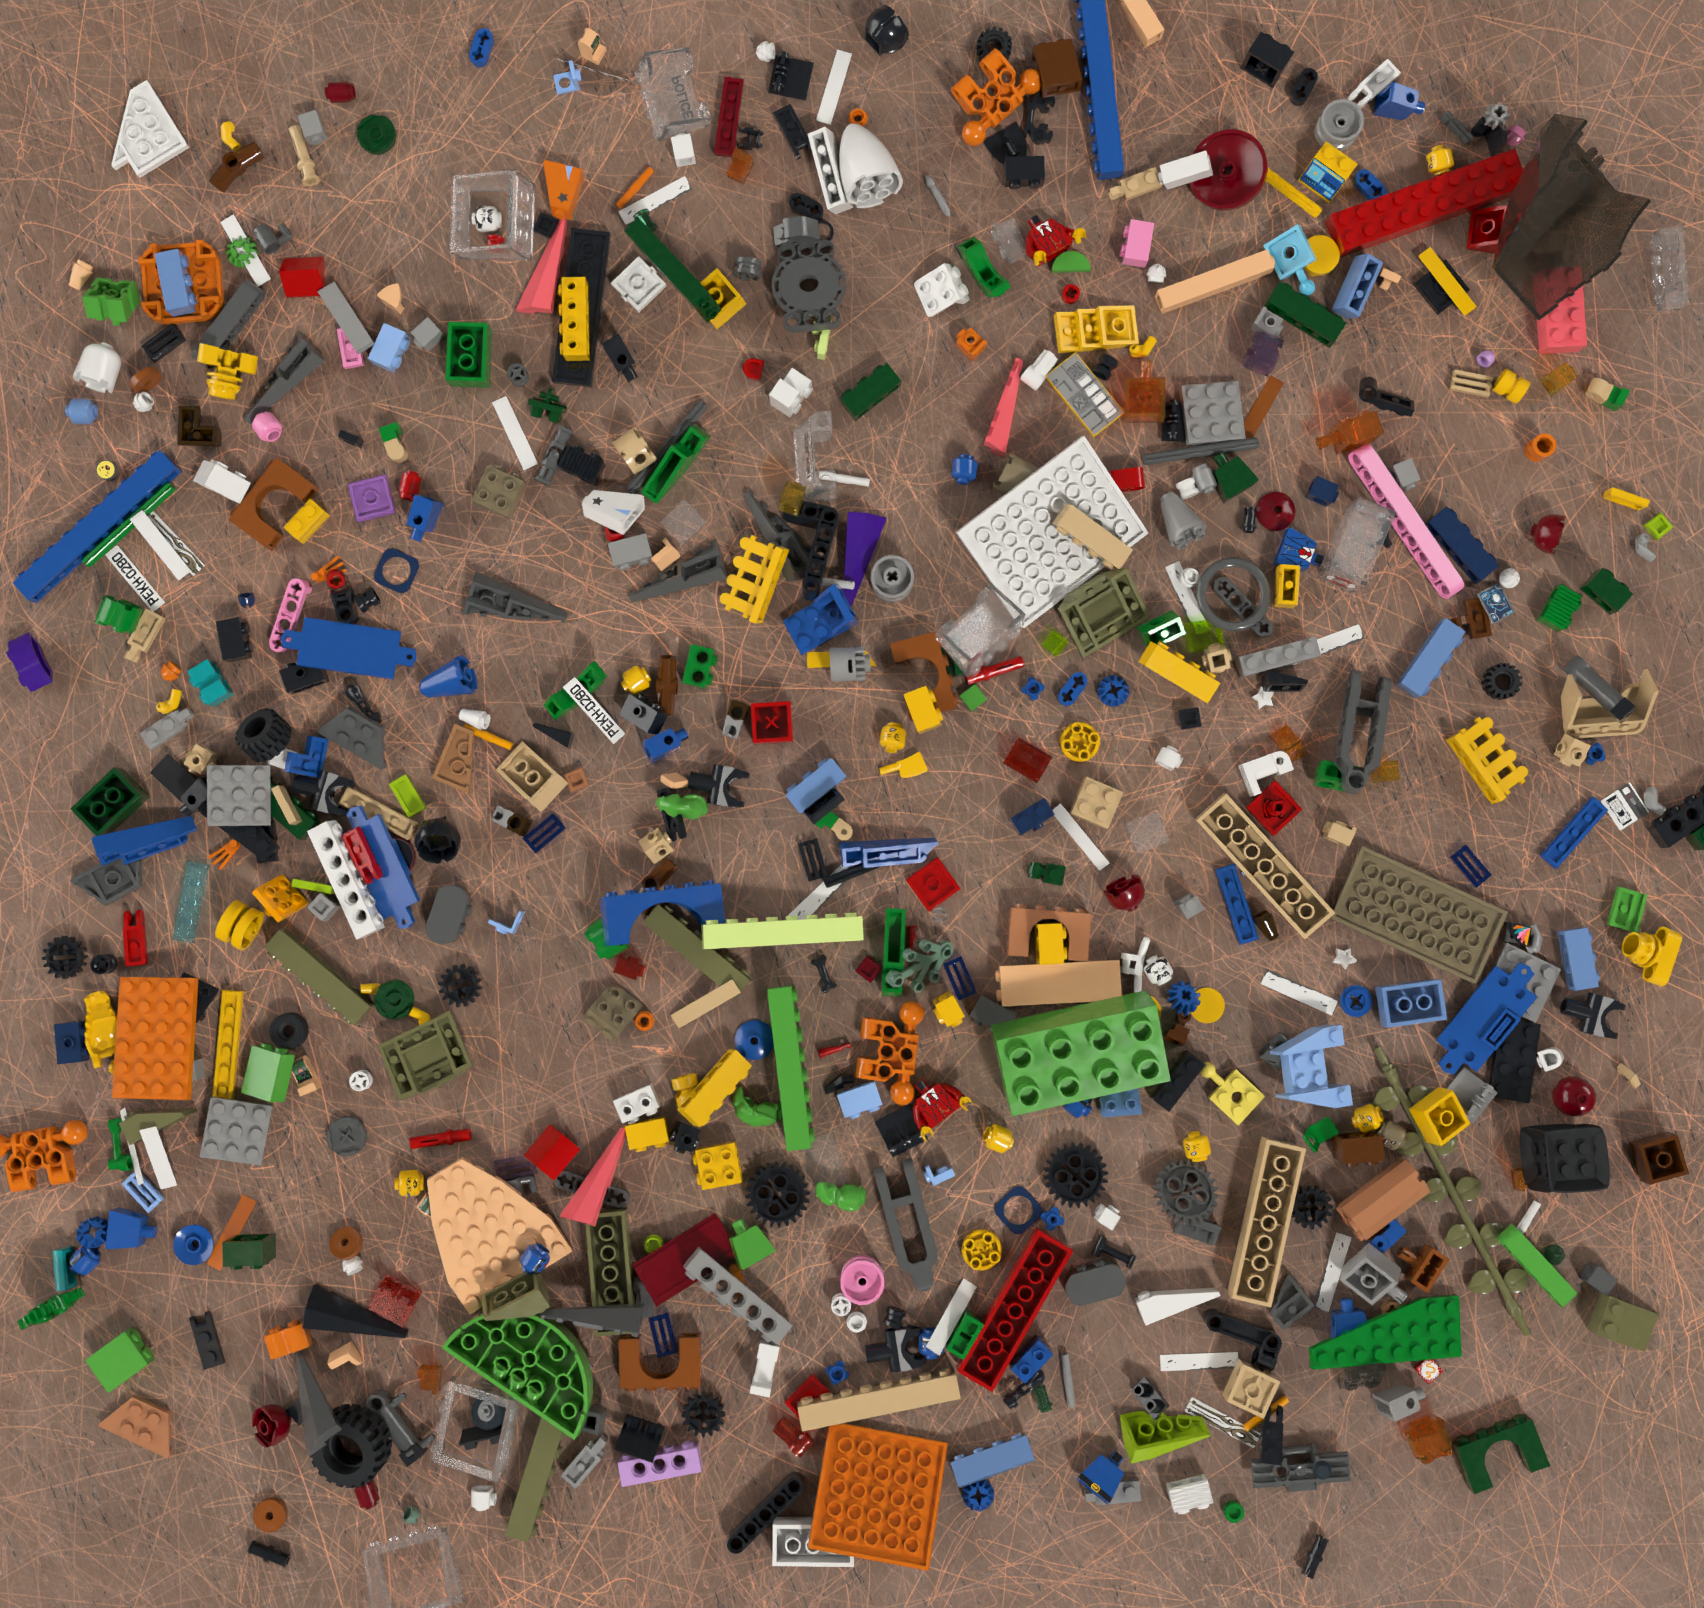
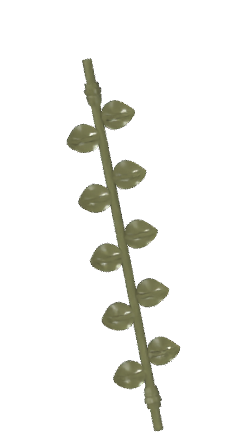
(1465, 1189)

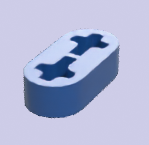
(485, 49)
(1369, 186)
(1075, 692)

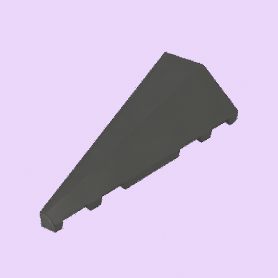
(288, 373)
(780, 534)
(698, 570)
(495, 598)
(605, 1317)
(317, 1416)

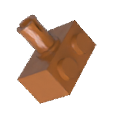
(1424, 1267)

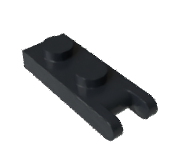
(792, 130)
(672, 824)
(207, 1341)

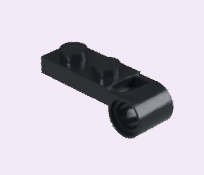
(1384, 400)

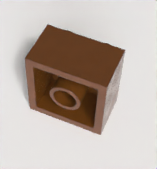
(1358, 1148)
(1659, 1158)

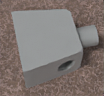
(1398, 1401)

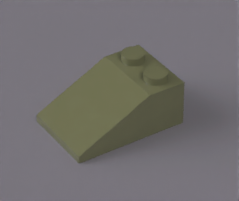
(155, 1117)
(516, 1298)
(1622, 1322)

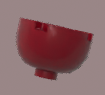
(1548, 532)
(1125, 894)
(1574, 1096)
(272, 1424)

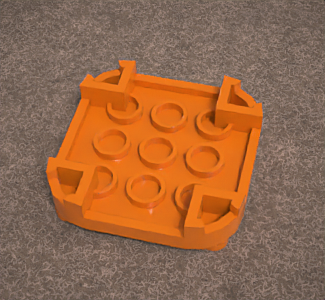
(207, 278)

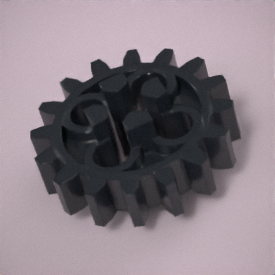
(56, 949)
(470, 991)
(1319, 1215)
(695, 1406)

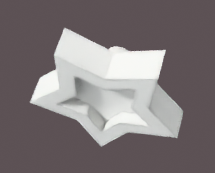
(1263, 698)
(1344, 957)

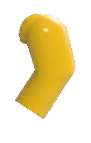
(1142, 350)
(171, 704)
(369, 988)
(420, 1015)

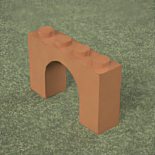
(1023, 920)

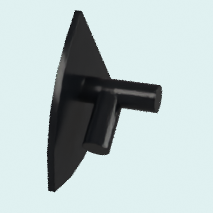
(1007, 143)

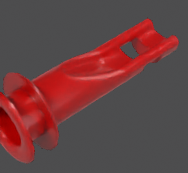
(911, 936)
(830, 1050)

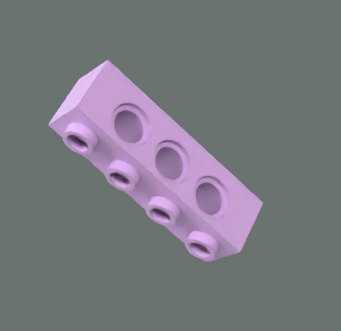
(632, 1475)

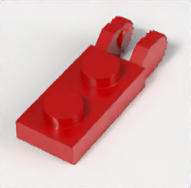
(362, 855)
(135, 939)

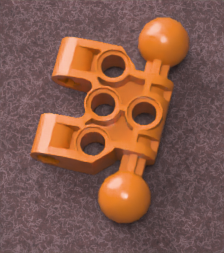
(967, 90)
(902, 1091)
(49, 1141)

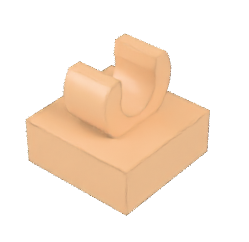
(1388, 277)

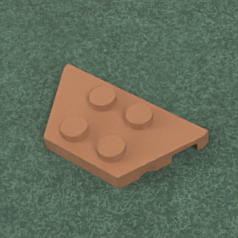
(142, 1424)

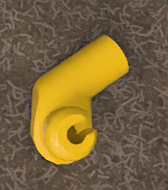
(226, 135)

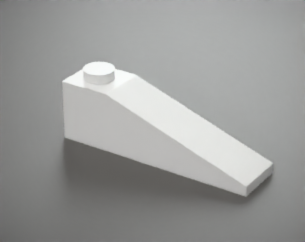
(1162, 1304)

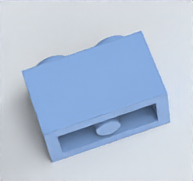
(389, 348)
(859, 1099)

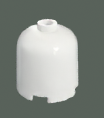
(98, 367)

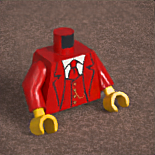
(1049, 239)
(936, 1104)

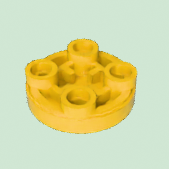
(1327, 255)
(1079, 742)
(981, 1249)

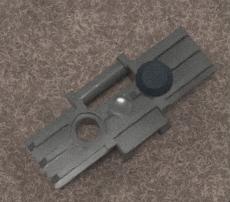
(1302, 1476)

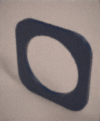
(390, 553)
(1018, 1191)

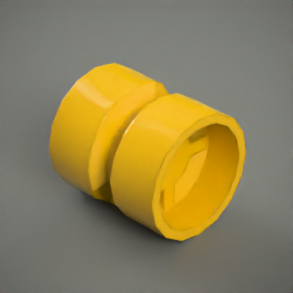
(1512, 387)
(684, 1086)

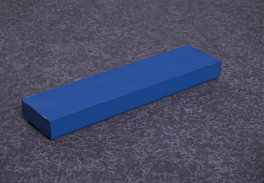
(1573, 832)
(1236, 904)

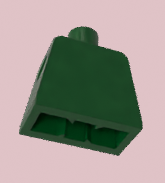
(1232, 477)

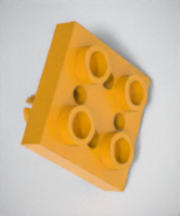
(277, 901)

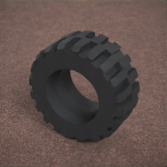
(370, 1435)

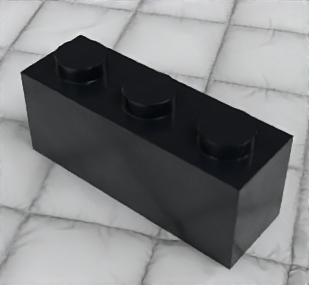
(1181, 1077)

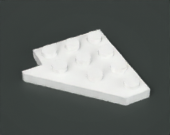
(146, 133)

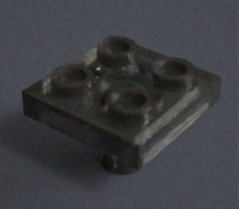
(1362, 1375)

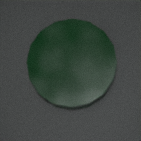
(376, 134)
(394, 999)

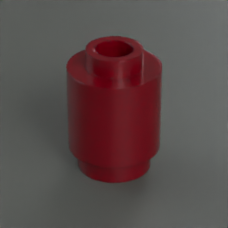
(340, 92)
(367, 1495)

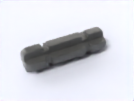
(1457, 127)

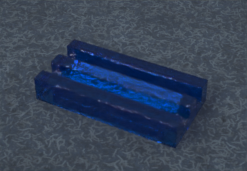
(542, 835)
(1465, 872)
(953, 962)
(659, 1317)

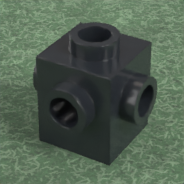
(684, 1138)

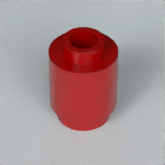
(409, 485)

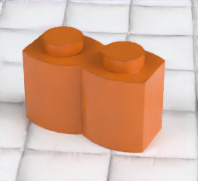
(287, 1339)

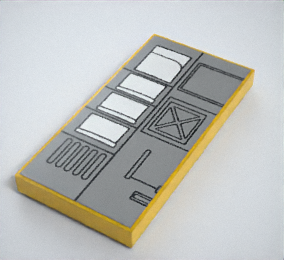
(1084, 395)

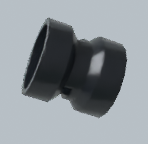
(1104, 367)
(367, 599)
(99, 964)

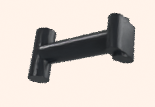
(1101, 1246)

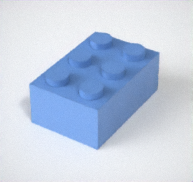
(1411, 1002)

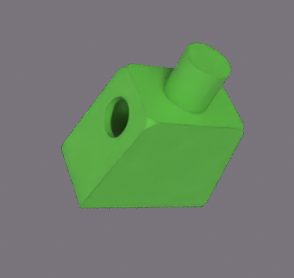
(749, 1244)

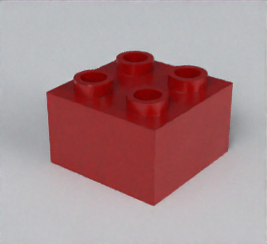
(772, 722)

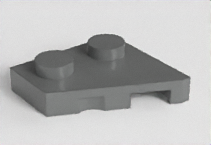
(1290, 1303)

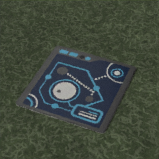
(1496, 603)

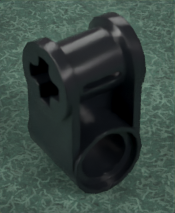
(343, 603)

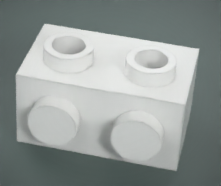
(637, 1103)

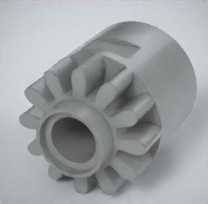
(848, 664)

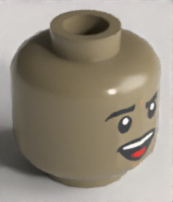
(1392, 1135)

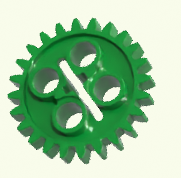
(49, 1309)

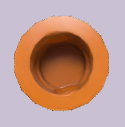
(1540, 447)

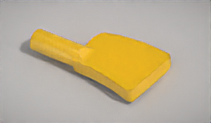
(907, 767)

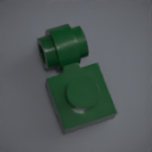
(1051, 874)

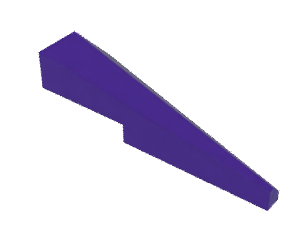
(861, 540)

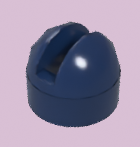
(246, 599)

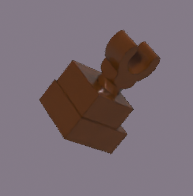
(1178, 1033)

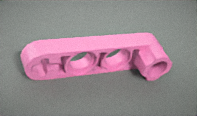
(284, 613)

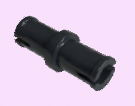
(269, 1553)
(1315, 1556)

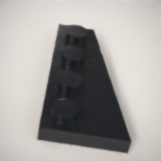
(253, 838)

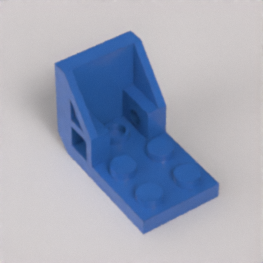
(821, 620)

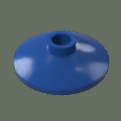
(754, 1029)
(185, 1248)

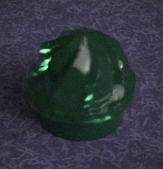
(1554, 1254)

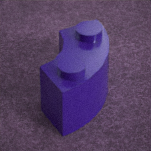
(29, 662)

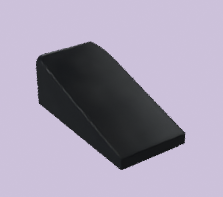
(1279, 682)
(563, 737)

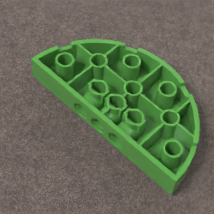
(533, 1363)

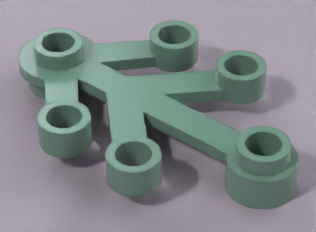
(942, 951)

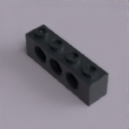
(1661, 829)

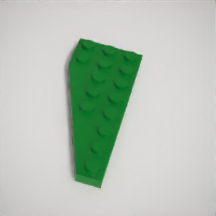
(1411, 1332)

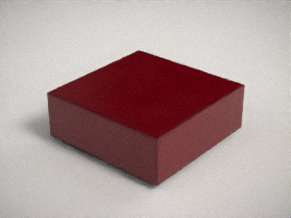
(868, 969)

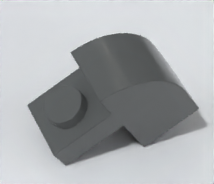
(796, 230)
(596, 1420)

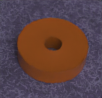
(145, 379)
(353, 1247)
(277, 1508)

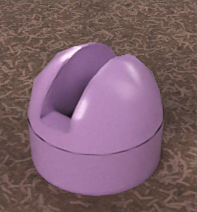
(1485, 358)

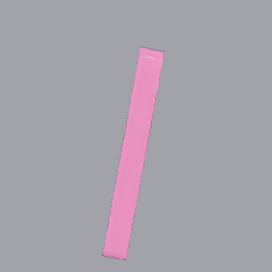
(1406, 521)

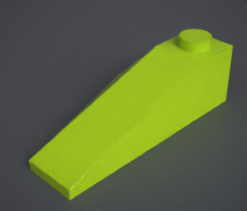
(1150, 1438)

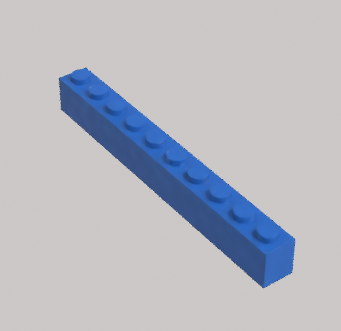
(1100, 89)
(89, 531)

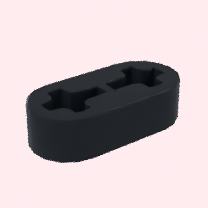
(1306, 88)
(807, 203)

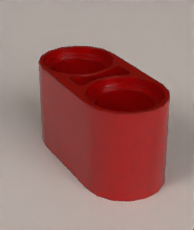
(1129, 479)

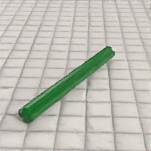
(126, 526)

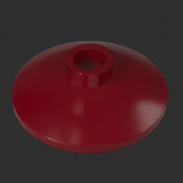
(1269, 518)

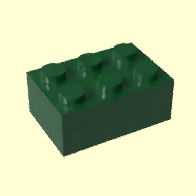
(110, 802)

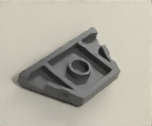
(358, 735)
(111, 880)

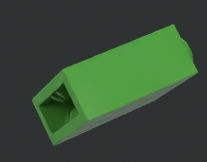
(268, 1072)
(120, 1359)

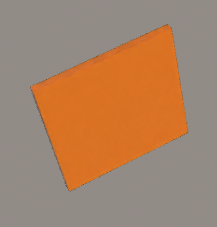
(878, 1496)

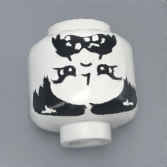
(487, 219)
(1158, 970)

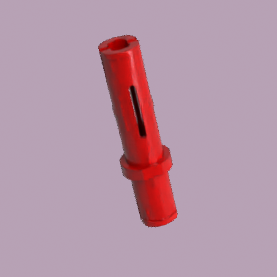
(990, 671)
(448, 1137)

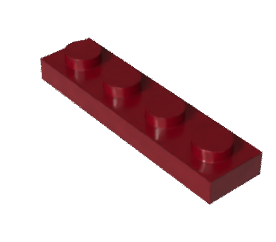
(729, 116)

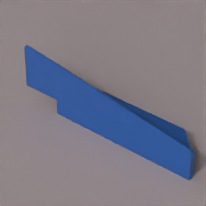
(142, 841)
(885, 852)

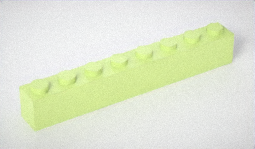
(782, 932)

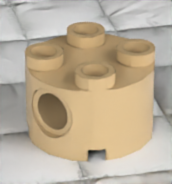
(634, 450)

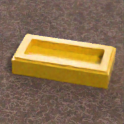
(1626, 499)

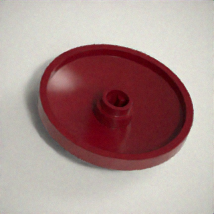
(1237, 169)

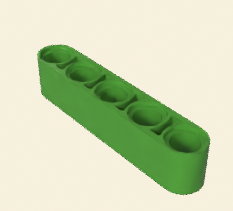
(1536, 1265)

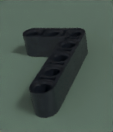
(820, 544)

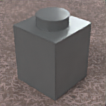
(1598, 1278)

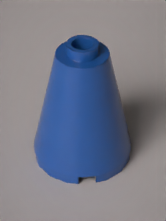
(450, 679)

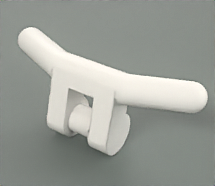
(1139, 958)

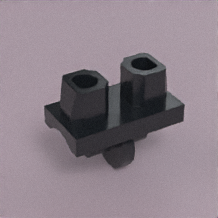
(1150, 1398)

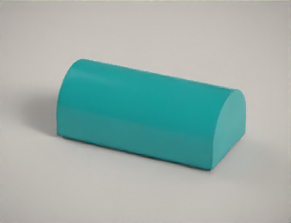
(63, 1276)

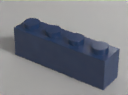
(1461, 545)

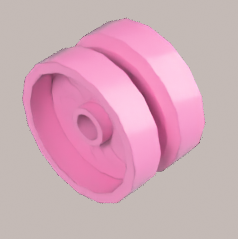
(865, 1291)

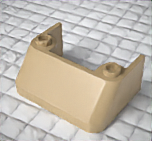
(1590, 719)

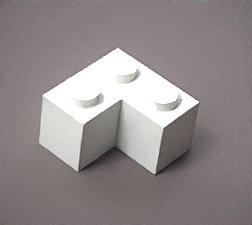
(790, 392)
(218, 479)

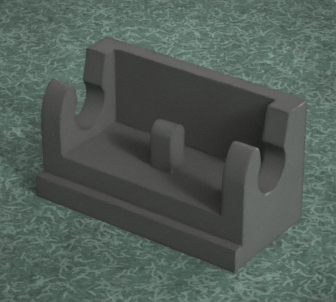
(1205, 1231)

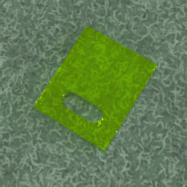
(1199, 635)

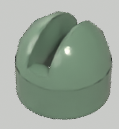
(411, 1514)

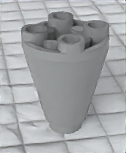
(1180, 521)

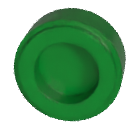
(1233, 1511)

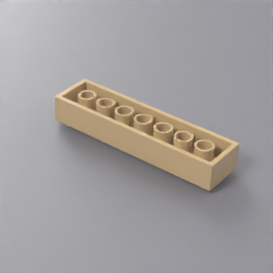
(1264, 866)
(1266, 1221)

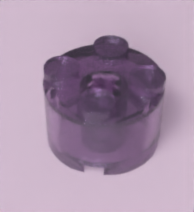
(1263, 353)

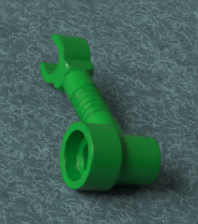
(119, 1161)

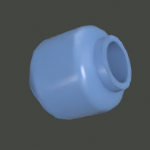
(81, 411)

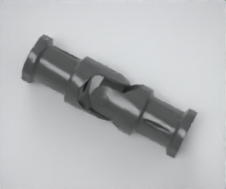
(552, 456)

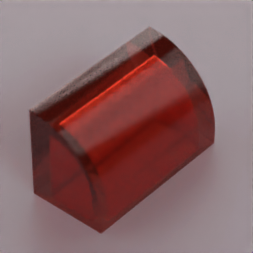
(1027, 760)

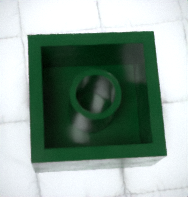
(249, 1250)

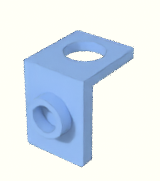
(574, 76)
(502, 928)

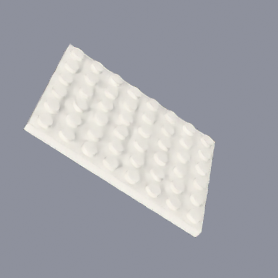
(1021, 545)

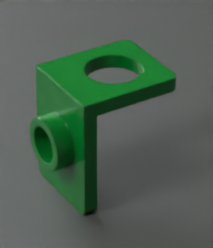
(1320, 1132)

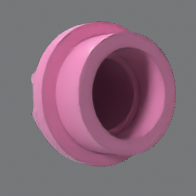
(1515, 135)

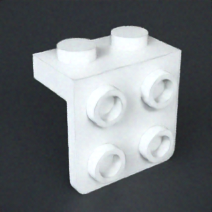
(941, 289)

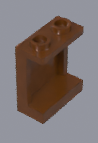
(1057, 67)

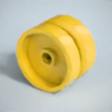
(239, 925)

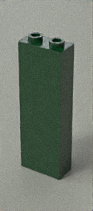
(673, 270)

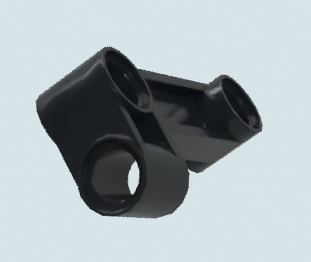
(1265, 1354)

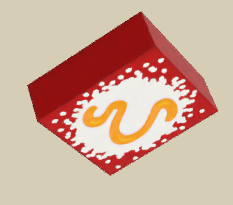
(1428, 1370)

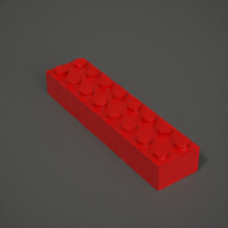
(1015, 1308)

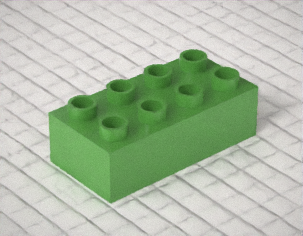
(1080, 1052)

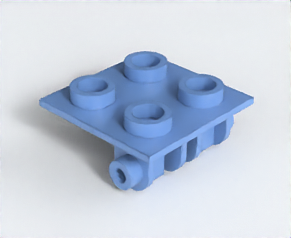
(1121, 1104)

